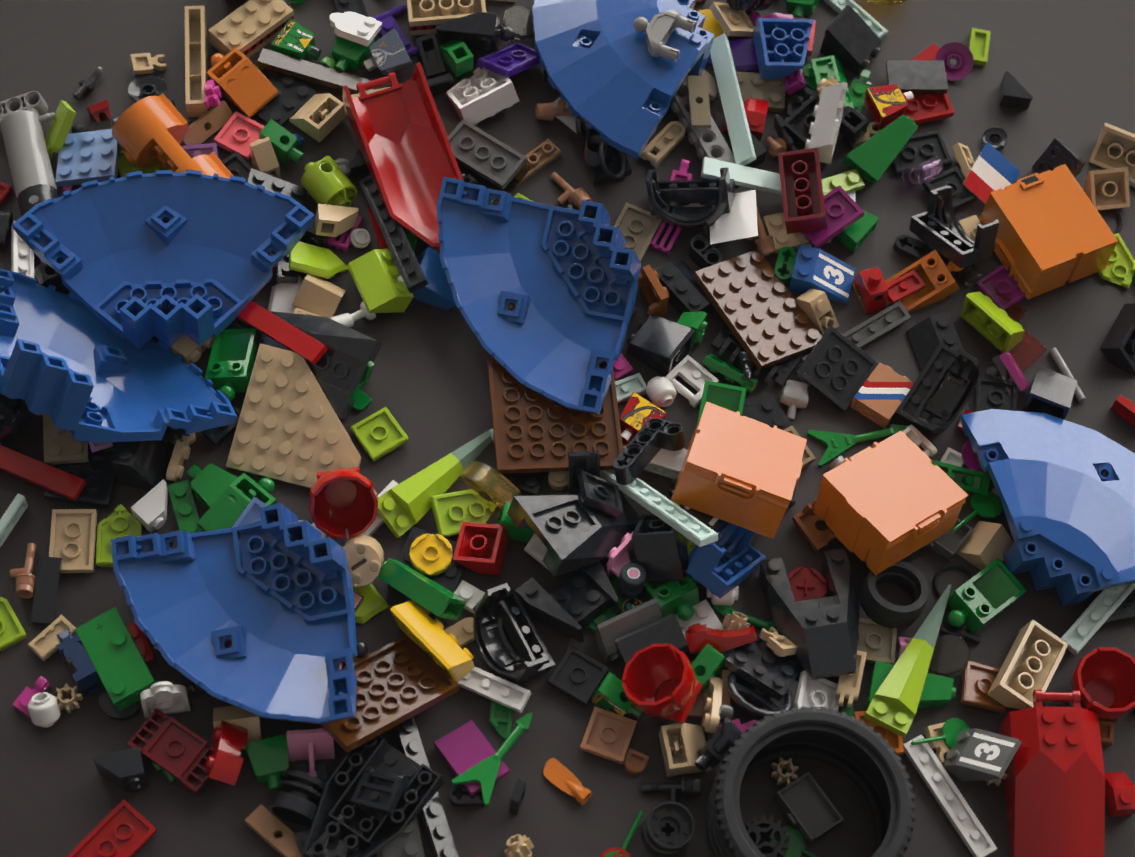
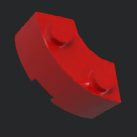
(225, 758)

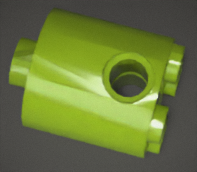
(328, 183)

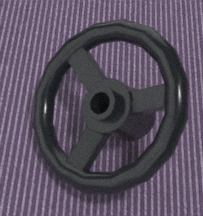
(755, 699)

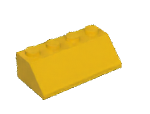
(432, 639)

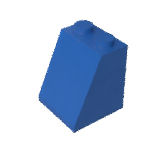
(438, 290)

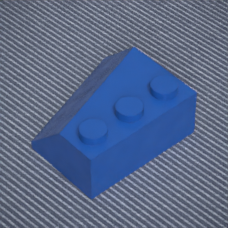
(781, 45)

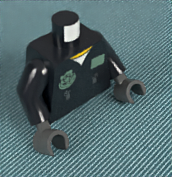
(718, 744)

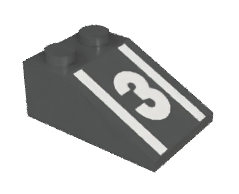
(980, 755)

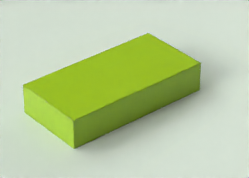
(979, 45)

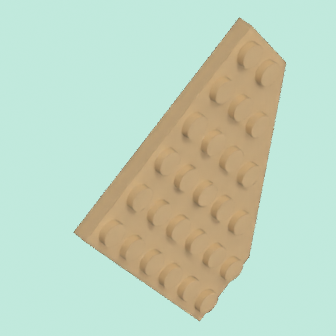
(288, 423)

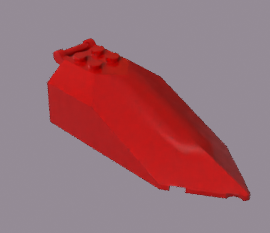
(404, 149)
(1055, 779)

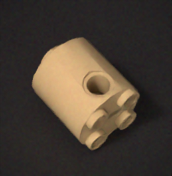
(363, 559)

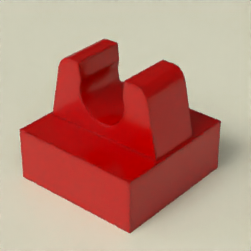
(97, 108)

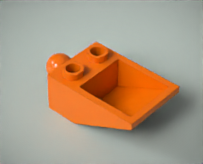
(241, 81)
(930, 270)

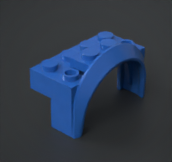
(710, 563)

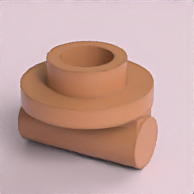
(776, 146)

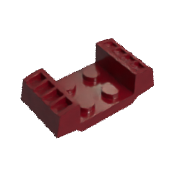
(174, 749)

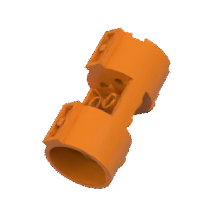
(152, 135)

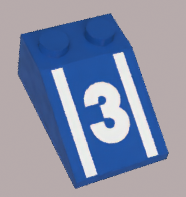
(821, 272)

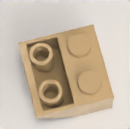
(319, 115)
(680, 748)

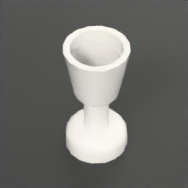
(349, 319)

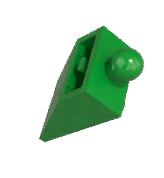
(232, 361)
(722, 395)
(235, 500)
(673, 596)
(984, 597)

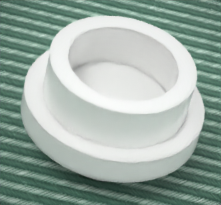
(360, 238)

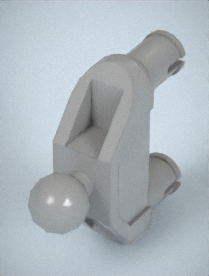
(660, 30)

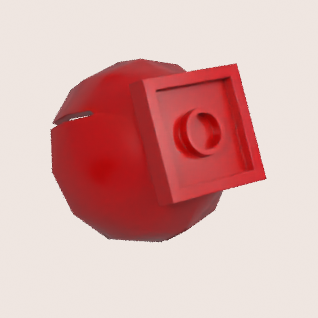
(343, 501)
(661, 682)
(1106, 682)

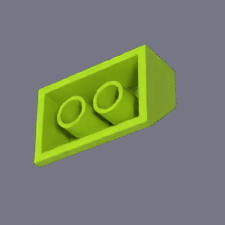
(380, 282)
(991, 321)

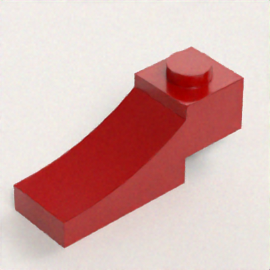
(721, 640)

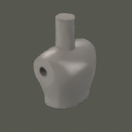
(795, 396)

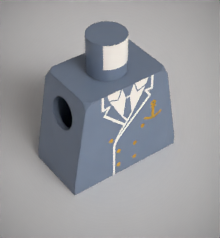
(388, 54)

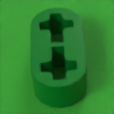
(785, 265)

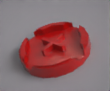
(807, 584)

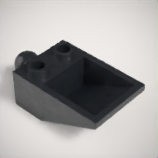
(477, 31)

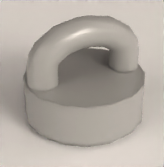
(344, 165)

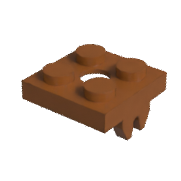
(653, 291)
(806, 522)

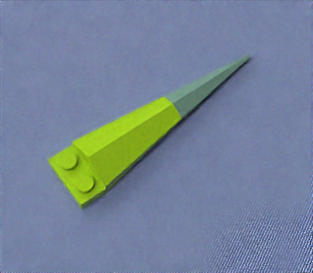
(411, 499)
(900, 692)

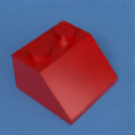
(481, 547)

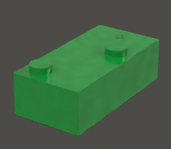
(116, 658)

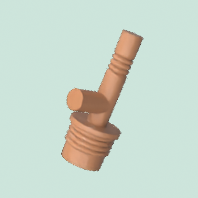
(547, 111)
(575, 196)
(765, 243)
(24, 579)

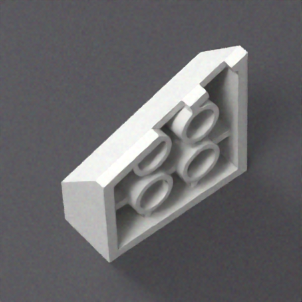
(482, 95)
(827, 121)

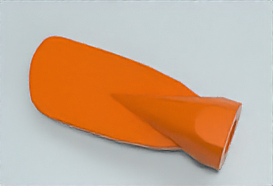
(566, 781)

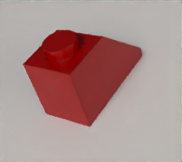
(1119, 794)

